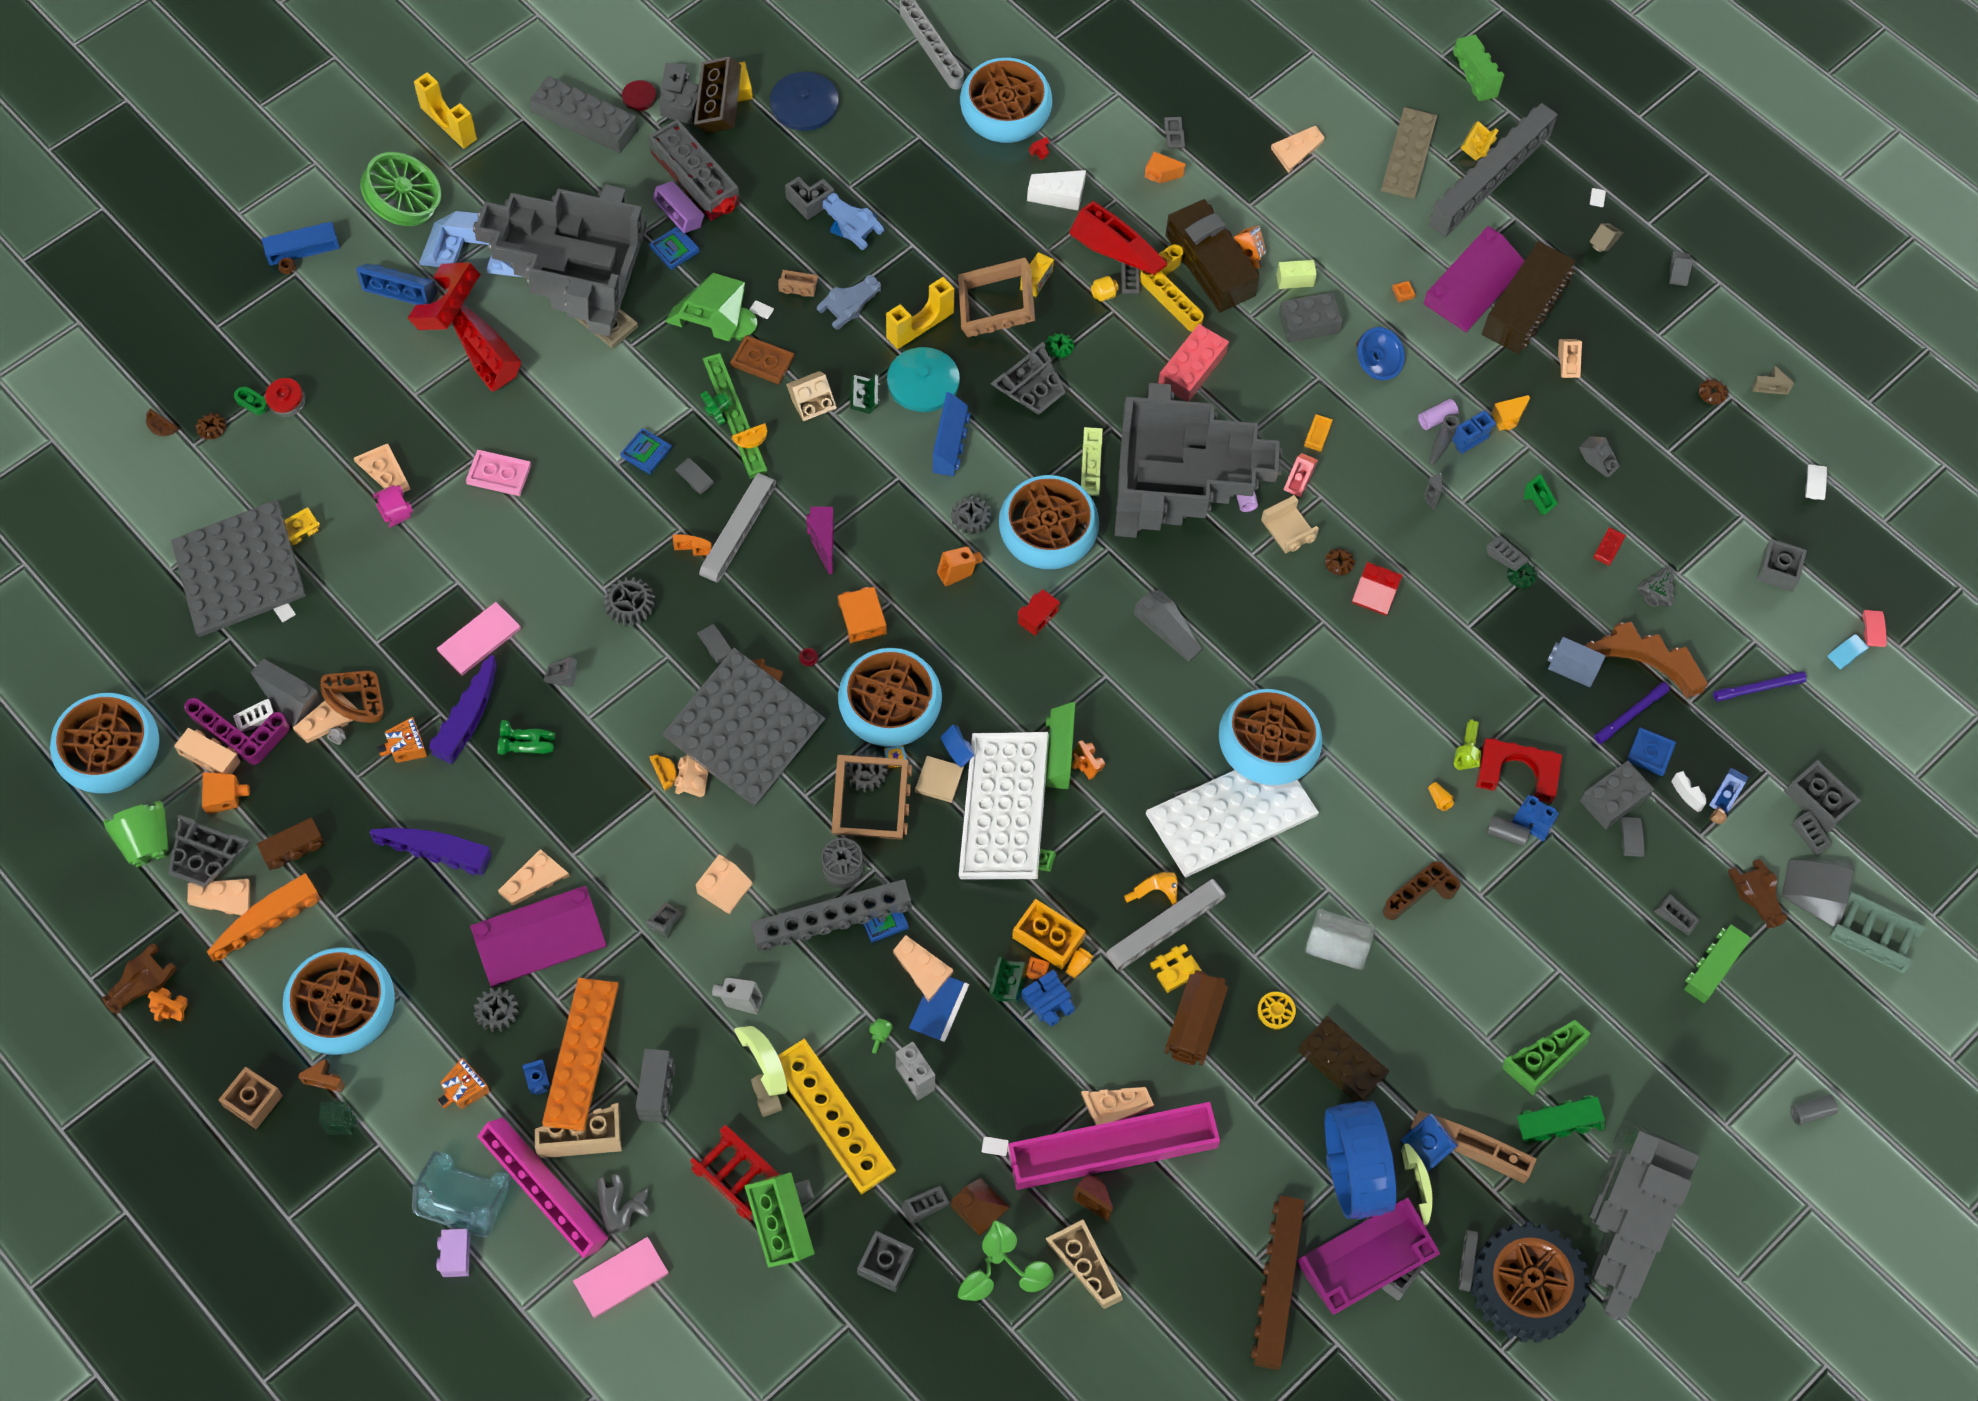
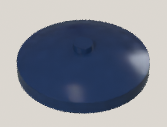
(804, 101)

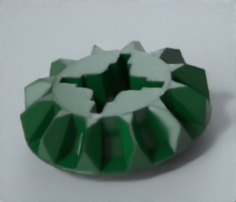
(1527, 579)

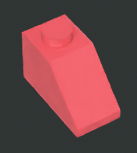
(1300, 474)

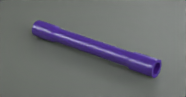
(1729, 693)
(1653, 695)

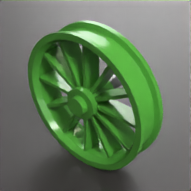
(400, 189)

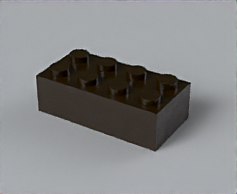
(717, 95)
(1343, 1060)

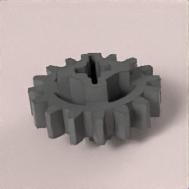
(961, 515)
(863, 778)
(490, 1003)

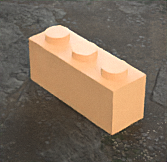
(207, 752)

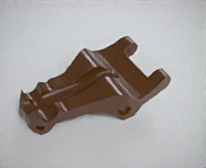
(1759, 891)
(138, 979)

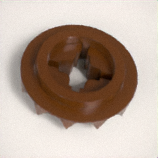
(1717, 397)
(211, 432)
(1334, 566)

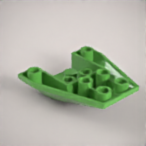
(712, 304)

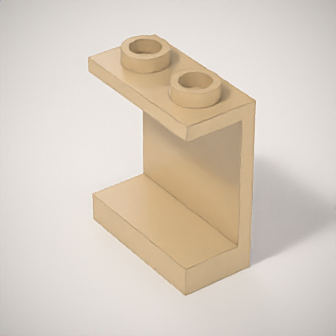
(1288, 525)

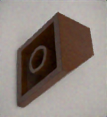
(1094, 1196)
(978, 1206)

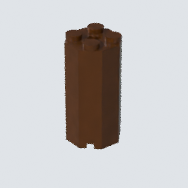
(1196, 1018)

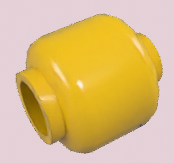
(1104, 288)

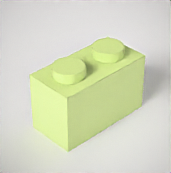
(1296, 274)

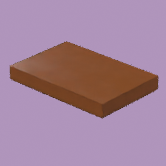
(762, 359)

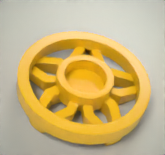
(1276, 1010)

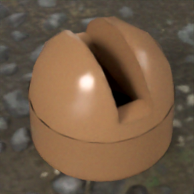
(1718, 816)

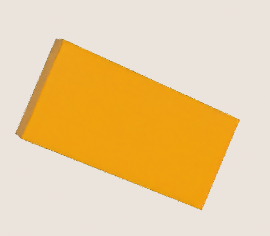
(1318, 432)

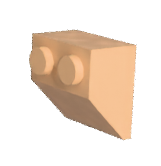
(723, 884)

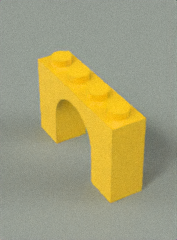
(454, 122)
(903, 328)

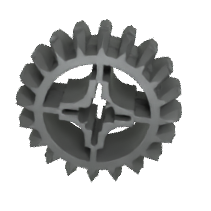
(636, 593)

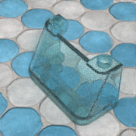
(458, 1196)

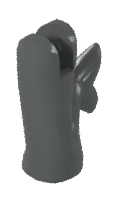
(618, 1220)

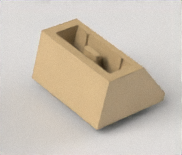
(811, 395)

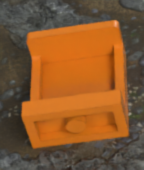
(862, 614)

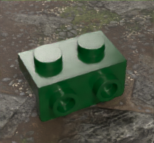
(864, 393)
(1008, 980)

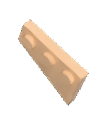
(383, 467)
(321, 720)
(535, 875)
(225, 896)
(924, 968)

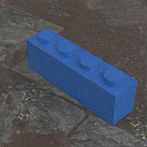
(300, 243)

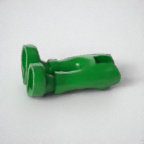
(531, 735)

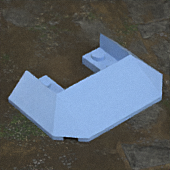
(447, 241)

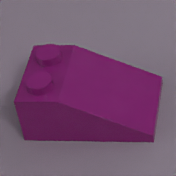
(821, 527)

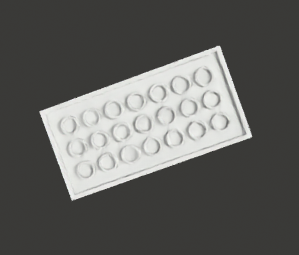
(1004, 806)
(1227, 818)

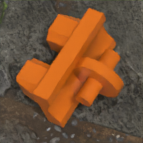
(1085, 761)
(165, 1007)

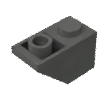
(1599, 455)

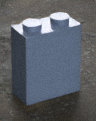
(1575, 661)

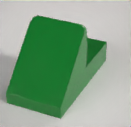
(1540, 493)

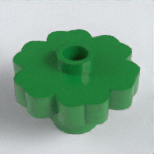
(716, 405)

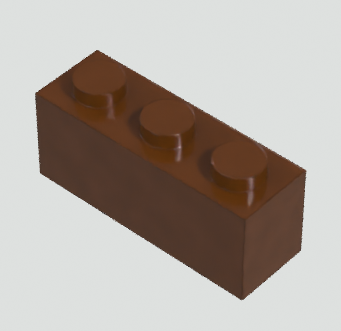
(290, 844)

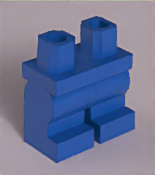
(1473, 432)
(1539, 814)
(1048, 998)

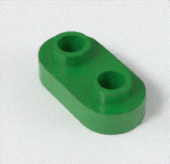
(252, 401)

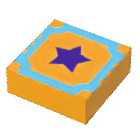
(895, 753)

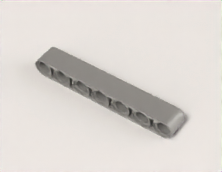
(932, 43)
(737, 527)
(1165, 925)

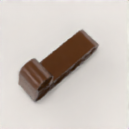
(1416, 892)

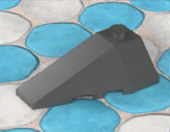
(1166, 621)
(286, 692)

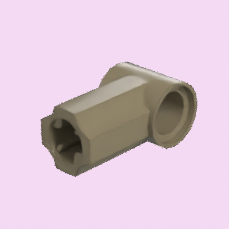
(767, 1104)

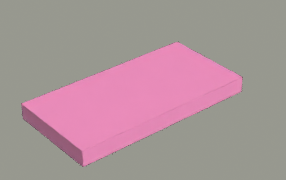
(479, 638)
(620, 1277)

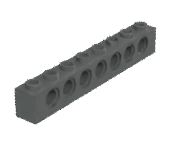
(838, 907)

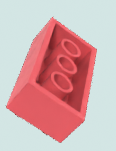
(1194, 362)

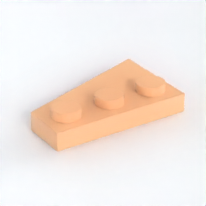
(1296, 147)
(1117, 1104)

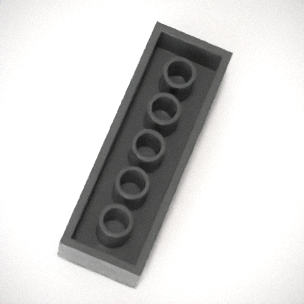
(583, 114)

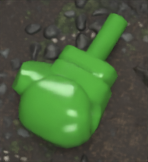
(880, 1031)

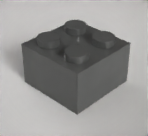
(1781, 565)
(885, 1261)

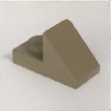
(1777, 383)

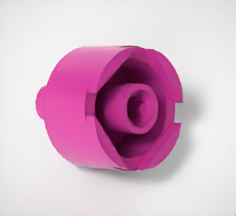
(392, 506)

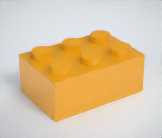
(1048, 934)

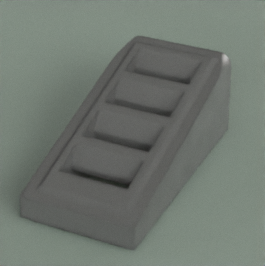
(1136, 278)
(1499, 545)
(1817, 830)
(1667, 914)
(921, 1214)
(1397, 1288)

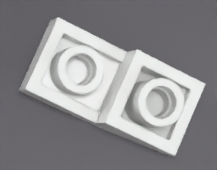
(1816, 482)
(1691, 796)

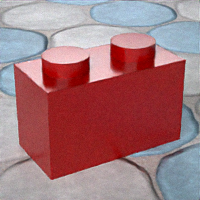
(1038, 612)

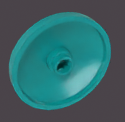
(922, 378)

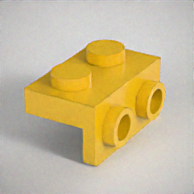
(1479, 141)
(301, 524)

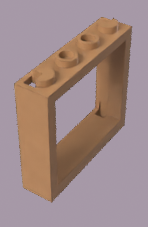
(990, 275)
(902, 827)

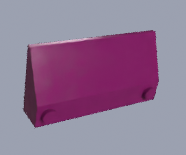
(1474, 280)
(538, 936)
(1368, 1257)

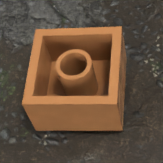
(250, 1097)

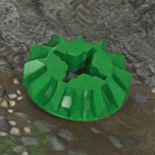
(1066, 348)

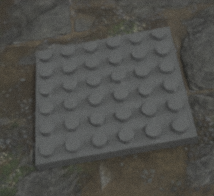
(238, 568)
(743, 727)

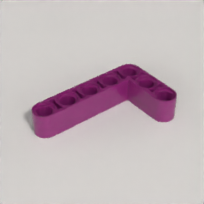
(232, 734)

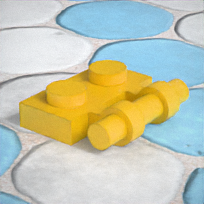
(1178, 973)

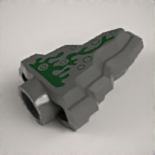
(1658, 588)

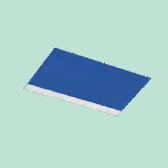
(938, 1014)

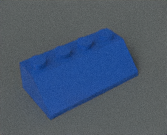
(396, 284)
(950, 436)

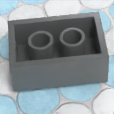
(1310, 317)
(1616, 795)
(1823, 796)
(655, 1085)

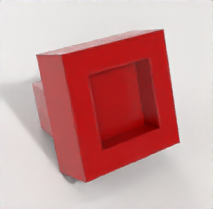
(1040, 148)

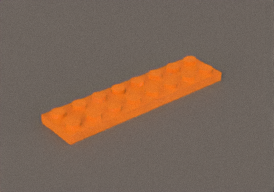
(580, 1054)

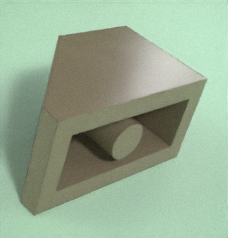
(1605, 237)

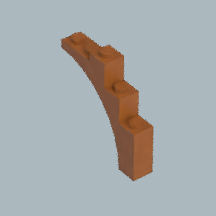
(1651, 650)

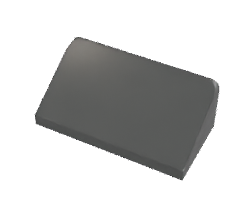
(1433, 491)

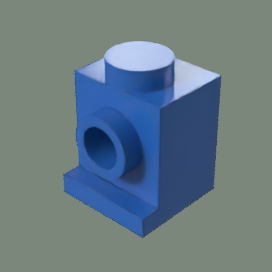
(535, 1069)

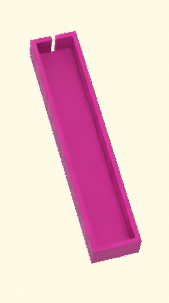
(1113, 1145)

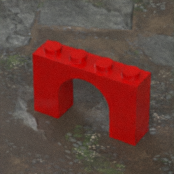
(459, 281)
(1543, 763)

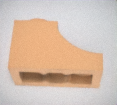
(1570, 357)

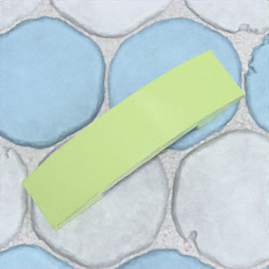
(1091, 460)
(767, 1058)
(1413, 1161)

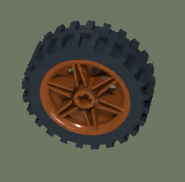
(1507, 1309)

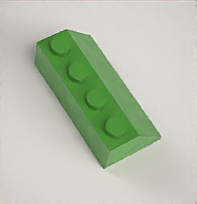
(1060, 746)
(779, 1220)

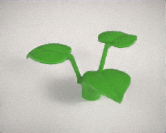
(995, 1245)

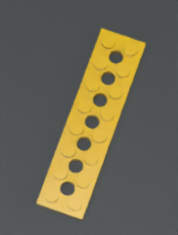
(846, 1118)

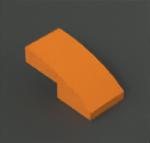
(686, 542)

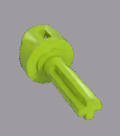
(1468, 755)

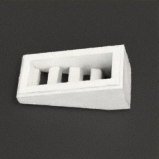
(253, 710)

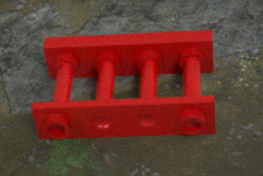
(743, 1153)

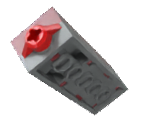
(694, 170)

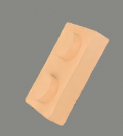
(691, 777)

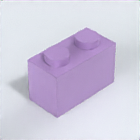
(454, 1253)

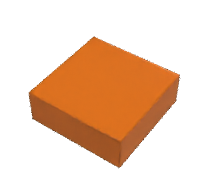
(1403, 291)
(1037, 968)

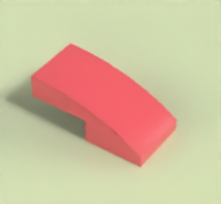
(1874, 628)

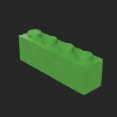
(1717, 963)

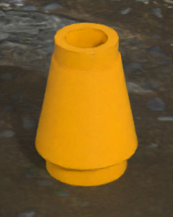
(1441, 797)
(1079, 962)

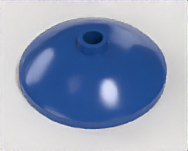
(1387, 351)

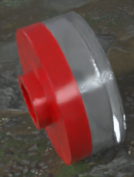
(285, 397)

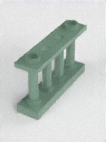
(1877, 951)

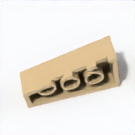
(600, 1136)
(1081, 1255)

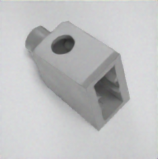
(739, 995)

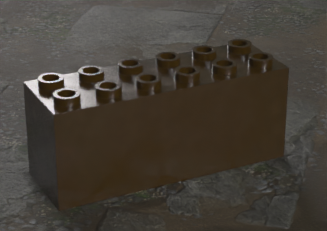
(1215, 261)
(1529, 298)

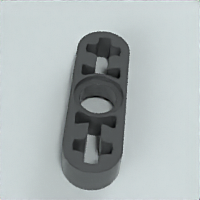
(1467, 1260)

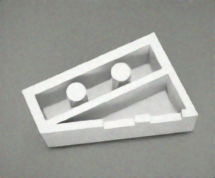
(1057, 189)

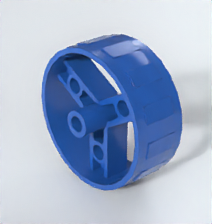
(1360, 1160)

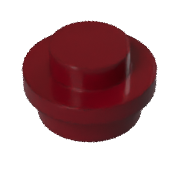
(808, 657)

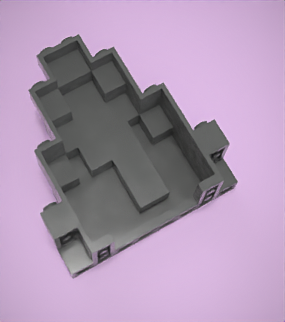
(569, 248)
(1183, 460)
(1635, 1209)

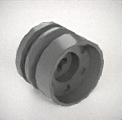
(846, 872)

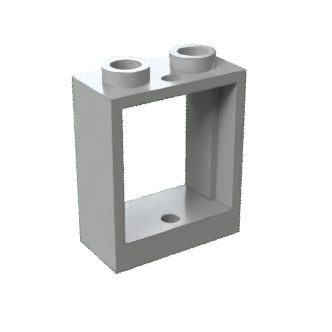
(913, 1065)

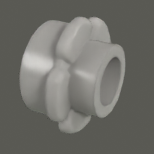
(336, 735)

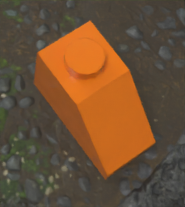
(1163, 168)

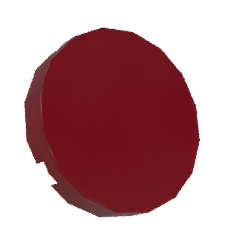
(639, 95)

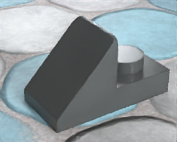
(1680, 268)
(562, 672)
(664, 919)

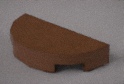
(159, 425)

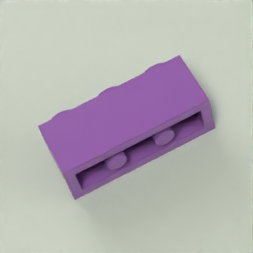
(678, 207)

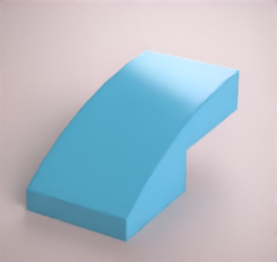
(1848, 651)

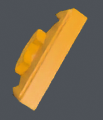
(751, 437)
(665, 770)

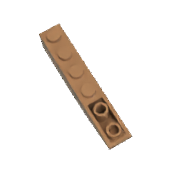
(1486, 1149)

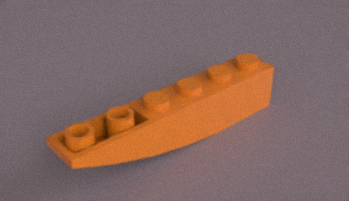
(266, 914)

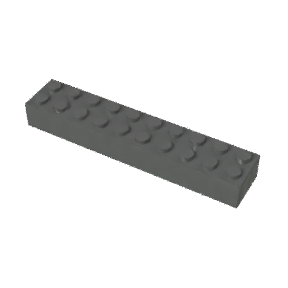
(1492, 169)

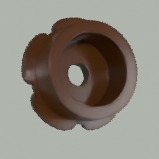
(286, 262)

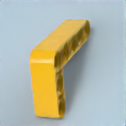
(1164, 289)

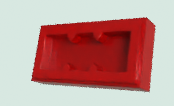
(1609, 546)

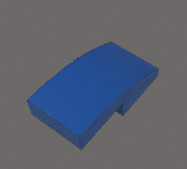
(956, 746)

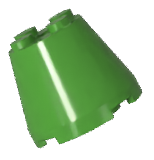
(140, 833)

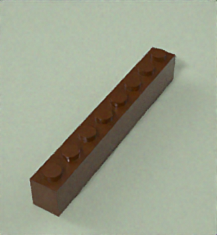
(1278, 1283)

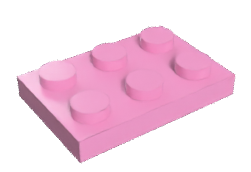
(498, 472)

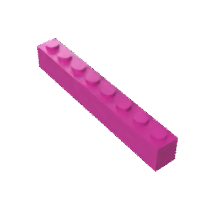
(542, 1187)

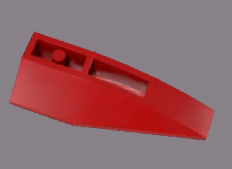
(1115, 239)
(486, 349)

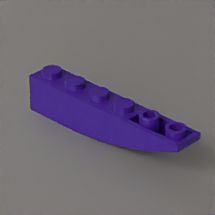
(465, 716)
(436, 847)

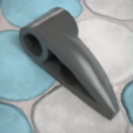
(1443, 438)

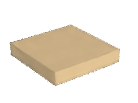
(939, 779)

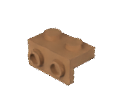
(798, 283)

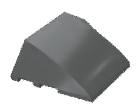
(1032, 381)
(202, 852)
(1819, 887)

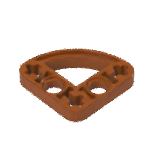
(360, 684)

